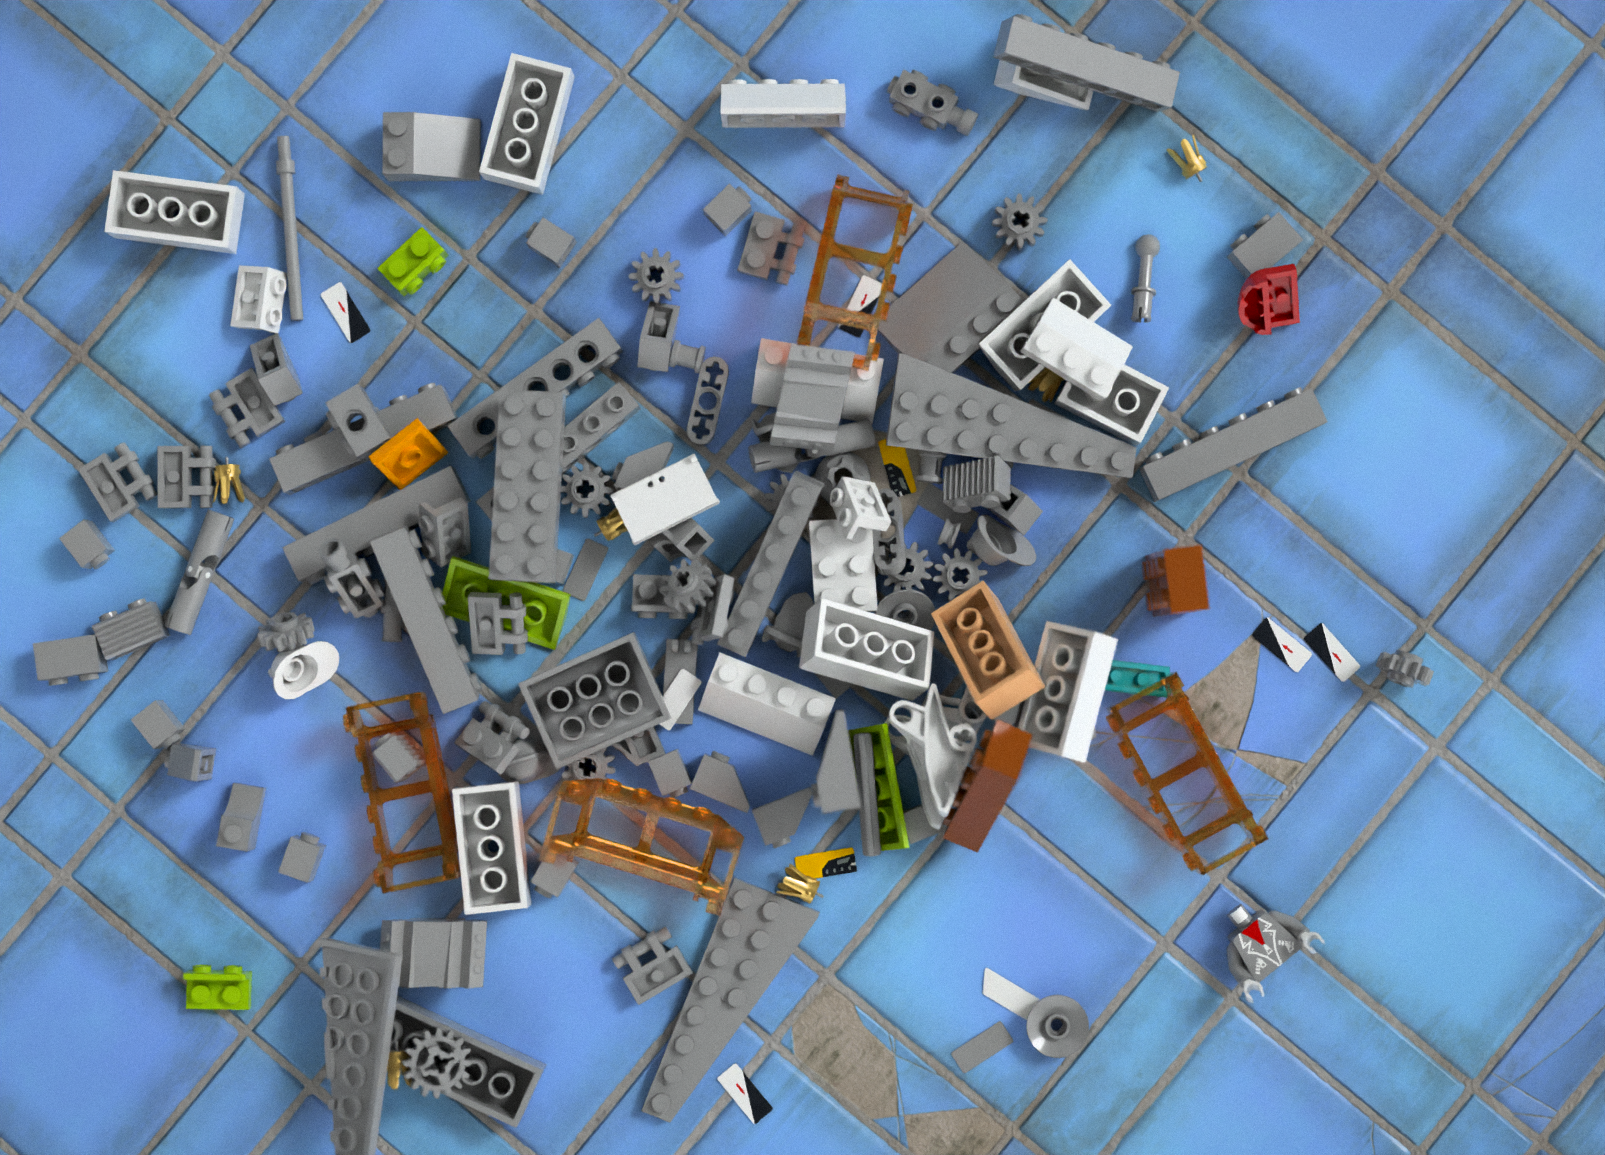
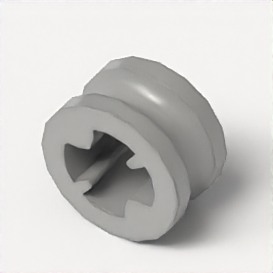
(949, 533)

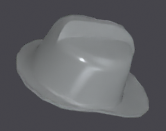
(1000, 543)
(531, 761)

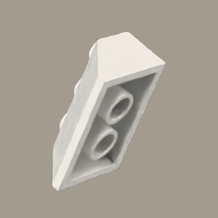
(1077, 349)

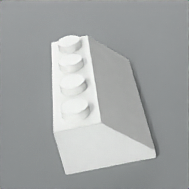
(783, 104)
(1007, 339)
(770, 371)
(1075, 674)
(766, 704)

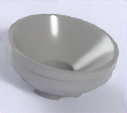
(830, 464)

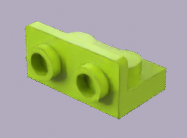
(413, 262)
(218, 988)

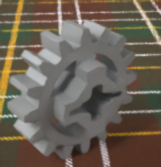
(450, 1057)

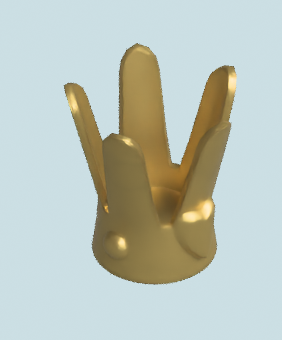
(1195, 163)
(1046, 381)
(225, 474)
(611, 525)
(801, 886)
(393, 1068)

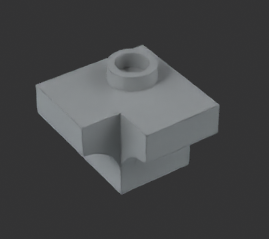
(682, 540)

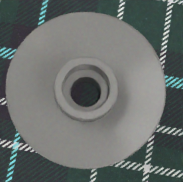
(917, 604)
(1057, 1042)

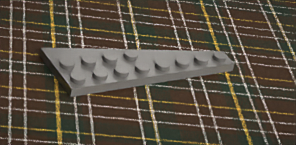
(964, 418)
(739, 964)
(357, 1038)

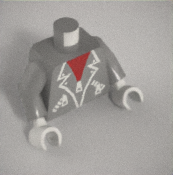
(1263, 944)

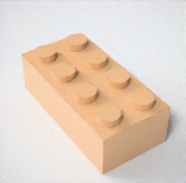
(987, 650)

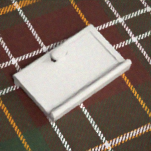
(666, 501)

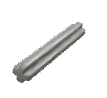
(867, 794)

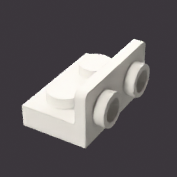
(258, 298)
(858, 505)

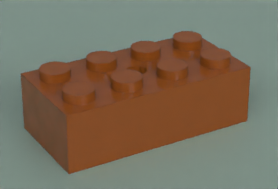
(1176, 581)
(986, 785)

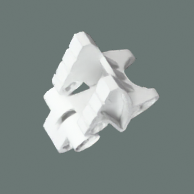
(933, 750)

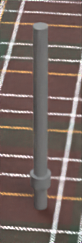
(286, 168)

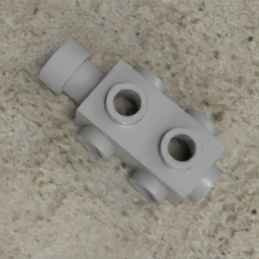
(921, 103)
(351, 579)

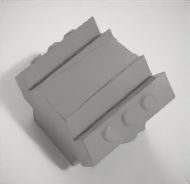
(812, 398)
(437, 951)

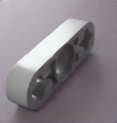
(705, 377)
(895, 542)

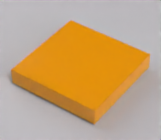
(408, 454)

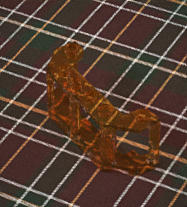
(829, 248)
(1205, 757)
(436, 784)
(640, 859)

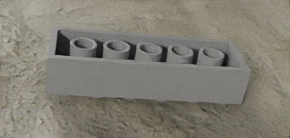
(527, 486)
(499, 1076)

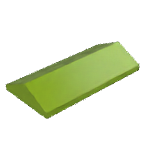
(544, 605)
(890, 810)

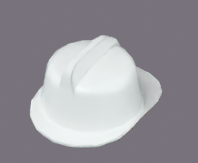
(303, 669)

